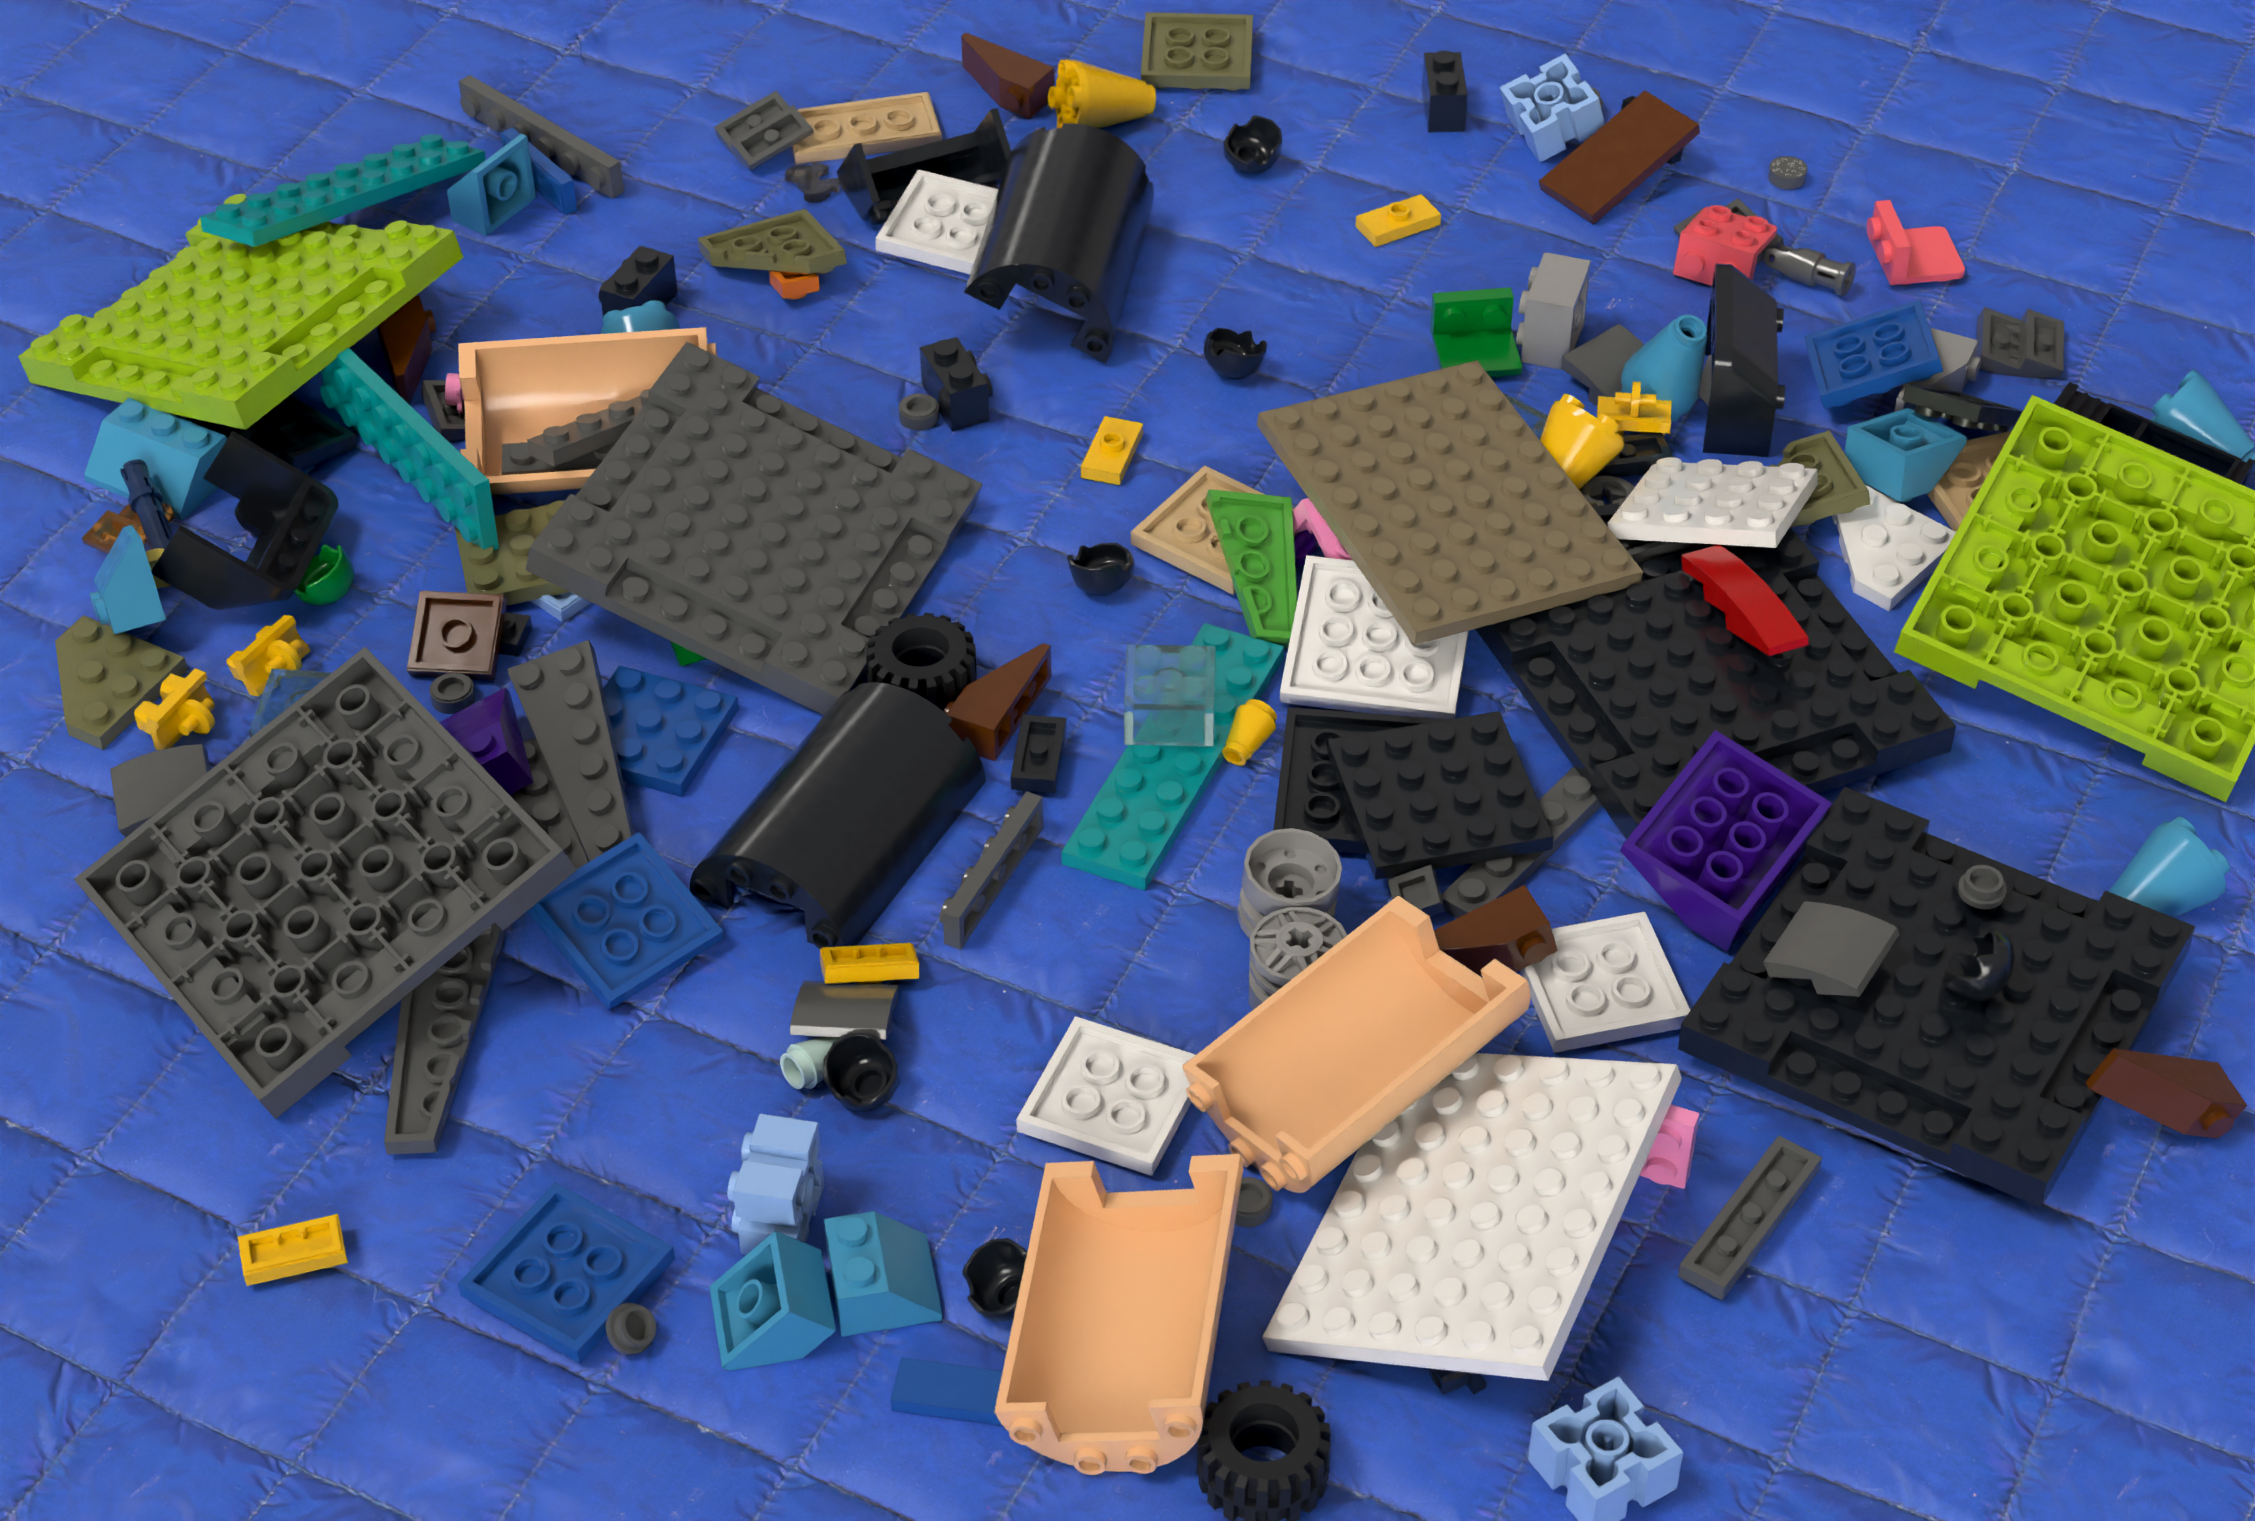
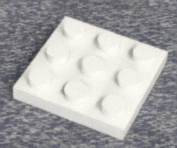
(938, 221)
(1605, 984)
(1109, 1096)

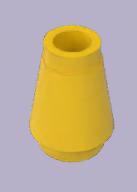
(1249, 730)

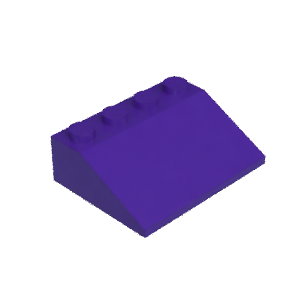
(1724, 838)

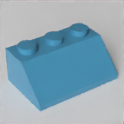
(171, 447)

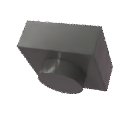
(1419, 889)

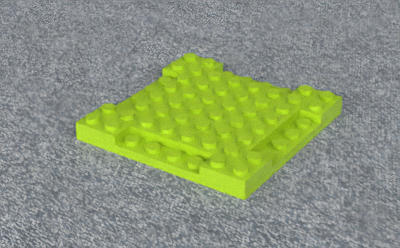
(240, 324)
(2105, 595)

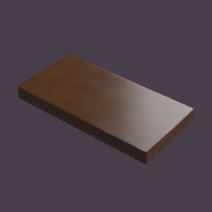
(1619, 157)

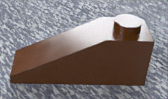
(1007, 76)
(407, 345)
(994, 704)
(1504, 930)
(2172, 1090)

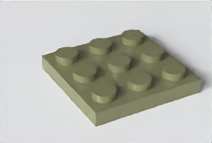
(1197, 50)
(505, 568)

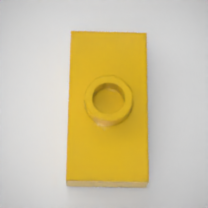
(1398, 220)
(1112, 450)
(869, 963)
(292, 1249)

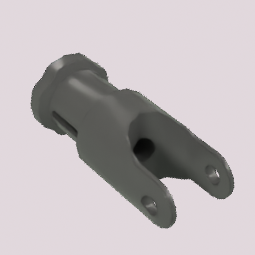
(1812, 268)

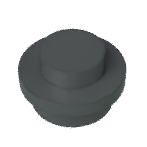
(1982, 887)
(630, 1328)

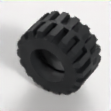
(923, 657)
(1270, 1419)

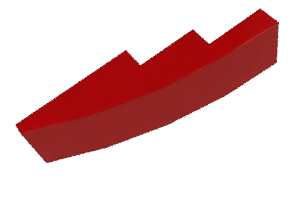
(1748, 602)

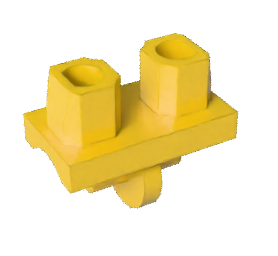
(1637, 411)
(273, 648)
(183, 709)

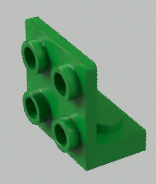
(1475, 328)

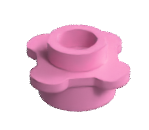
(454, 393)

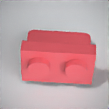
(1721, 239)
(1913, 253)

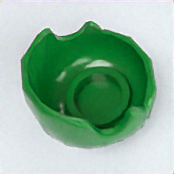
(326, 577)

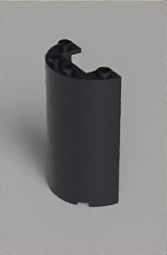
(1067, 228)
(848, 813)

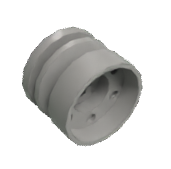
(1288, 871)
(1286, 945)

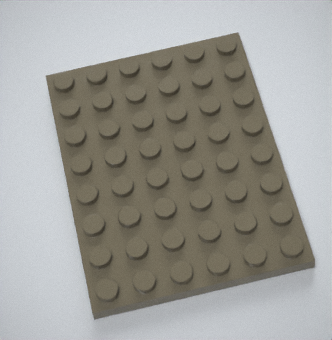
(1447, 501)

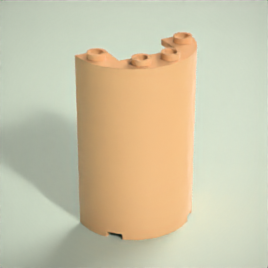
(541, 383)
(1349, 1046)
(1119, 1317)

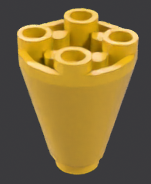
(1098, 96)
(1580, 440)

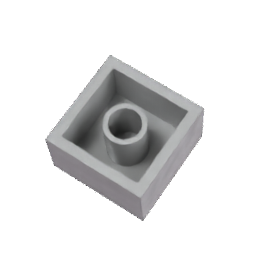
(1553, 309)

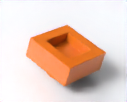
(794, 285)

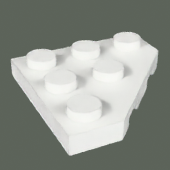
(1889, 548)

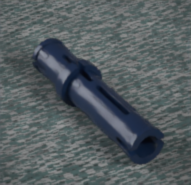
(147, 503)

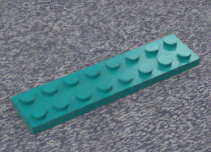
(341, 191)
(411, 447)
(1159, 785)

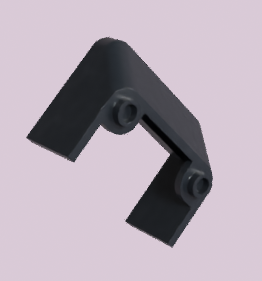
(879, 182)
(1743, 365)
(274, 503)

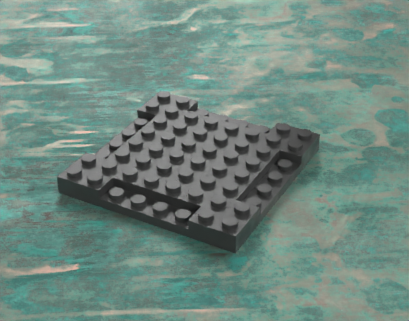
(754, 531)
(321, 877)

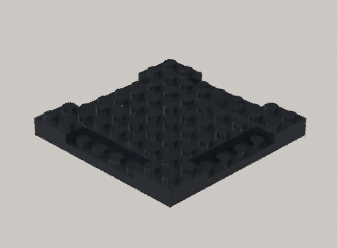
(1652, 672)
(1945, 1076)

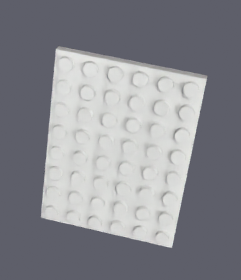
(1477, 1218)

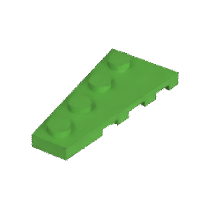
(1260, 558)

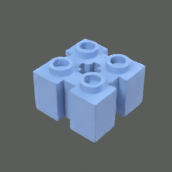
(1552, 107)
(777, 1181)
(1605, 1454)

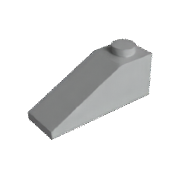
(1958, 364)

